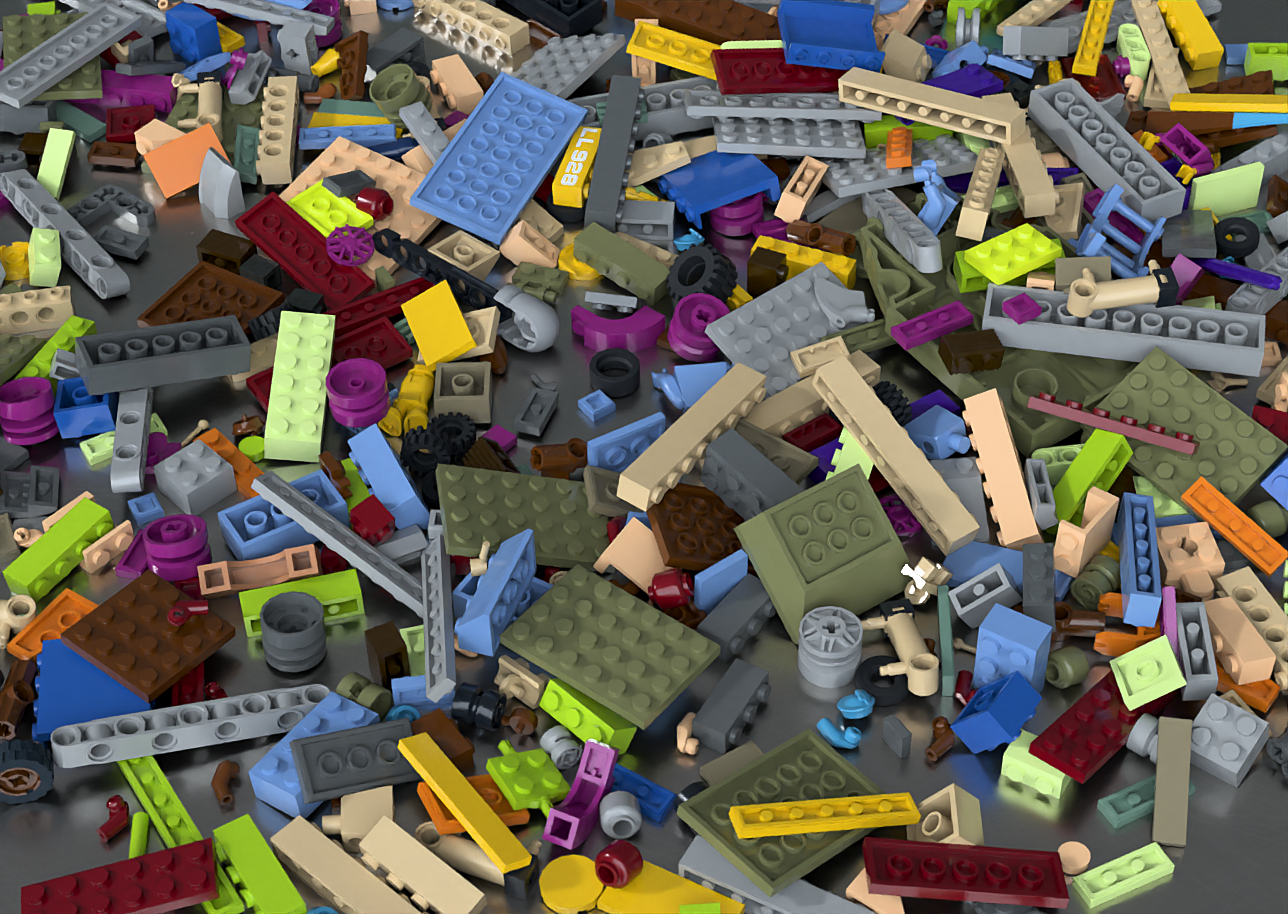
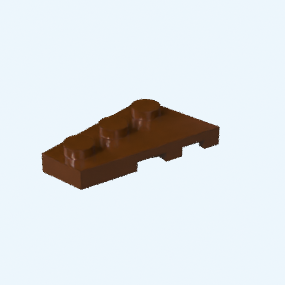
(353, 65)

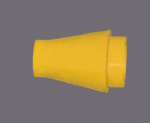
(326, 64)

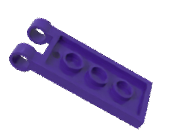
(971, 81)

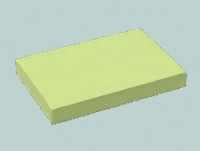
(1227, 190)

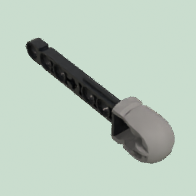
(535, 322)

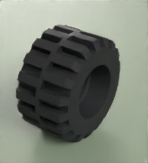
(702, 271)

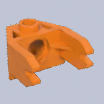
(1119, 643)

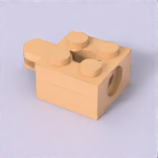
(1189, 562)

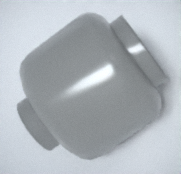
(620, 814)

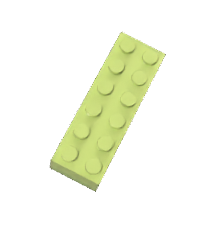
(299, 387)

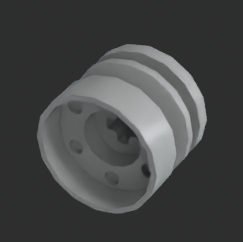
(830, 646)

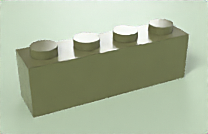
(622, 263)

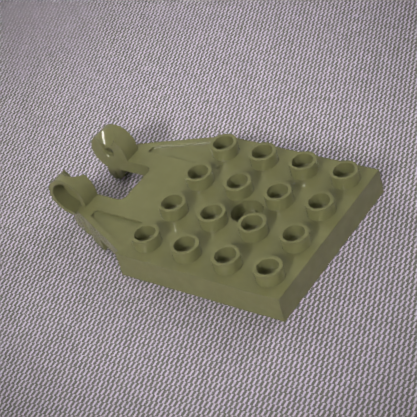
(1023, 373)

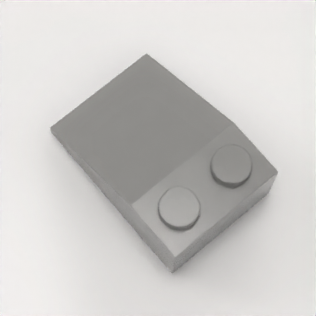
(965, 480)

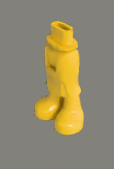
(411, 402)

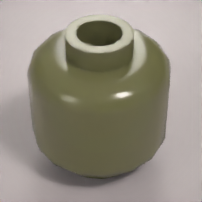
(1269, 517)
(1066, 667)

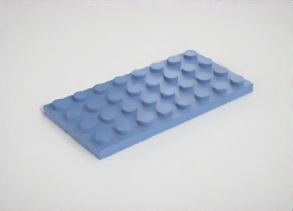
(499, 158)

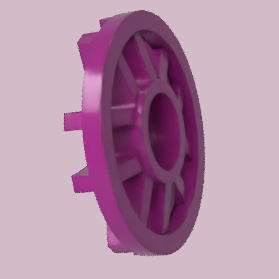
(350, 245)
(900, 516)

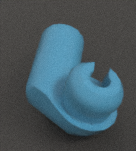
(837, 738)

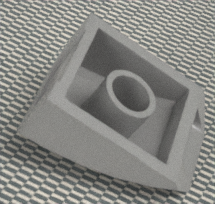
(220, 186)

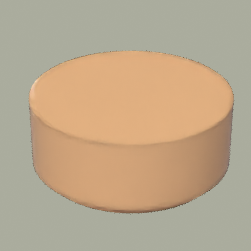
(1074, 857)

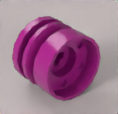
(27, 411)

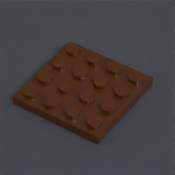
(1258, 83)
(211, 293)
(695, 528)
(136, 642)

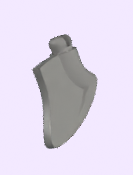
(841, 304)

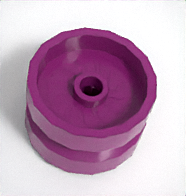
(328, 8)
(738, 216)
(688, 326)
(358, 392)
(177, 546)

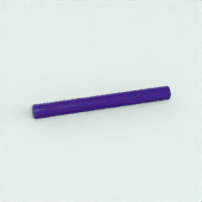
(1239, 272)

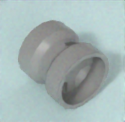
(562, 749)

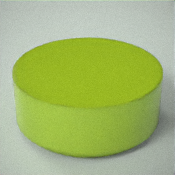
(252, 447)

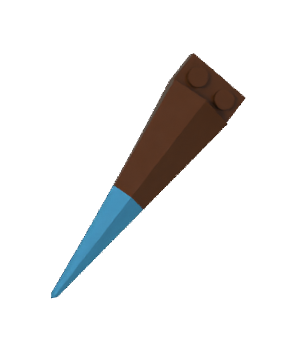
(1198, 122)

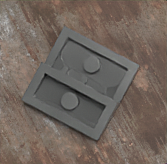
(29, 493)

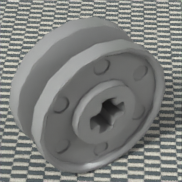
(967, 28)

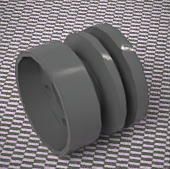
(293, 631)

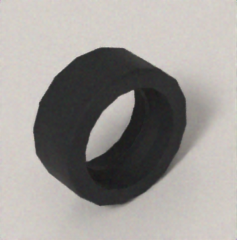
(614, 359)

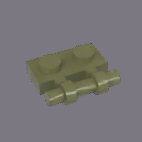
(540, 281)

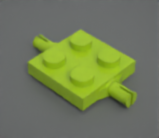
(527, 778)

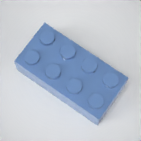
(262, 530)
(275, 774)

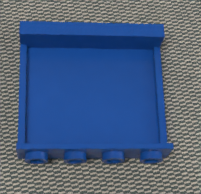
(829, 34)
(717, 181)
(76, 692)

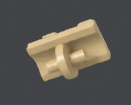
(926, 580)
(518, 681)

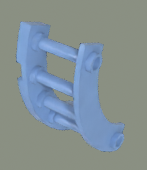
(1094, 245)

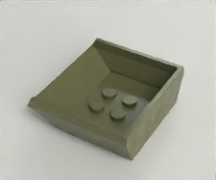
(826, 550)

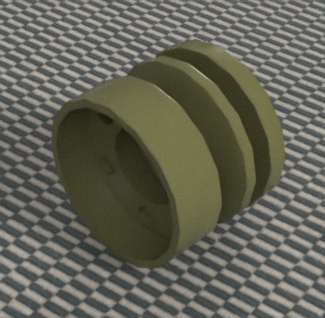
(397, 88)

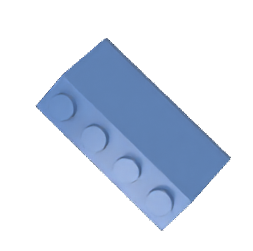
(388, 478)
(497, 595)

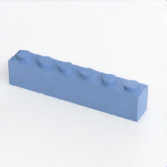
(1138, 560)

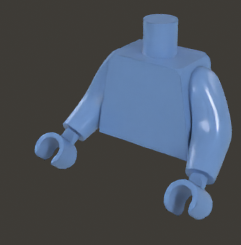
(940, 198)
(689, 382)

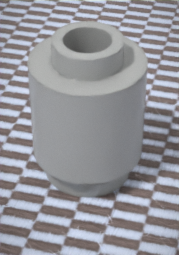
(657, 139)

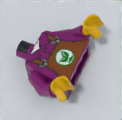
(1185, 148)

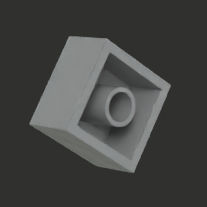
(195, 478)
(1226, 740)

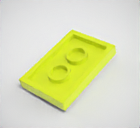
(327, 211)
(1012, 254)

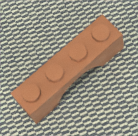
(232, 577)

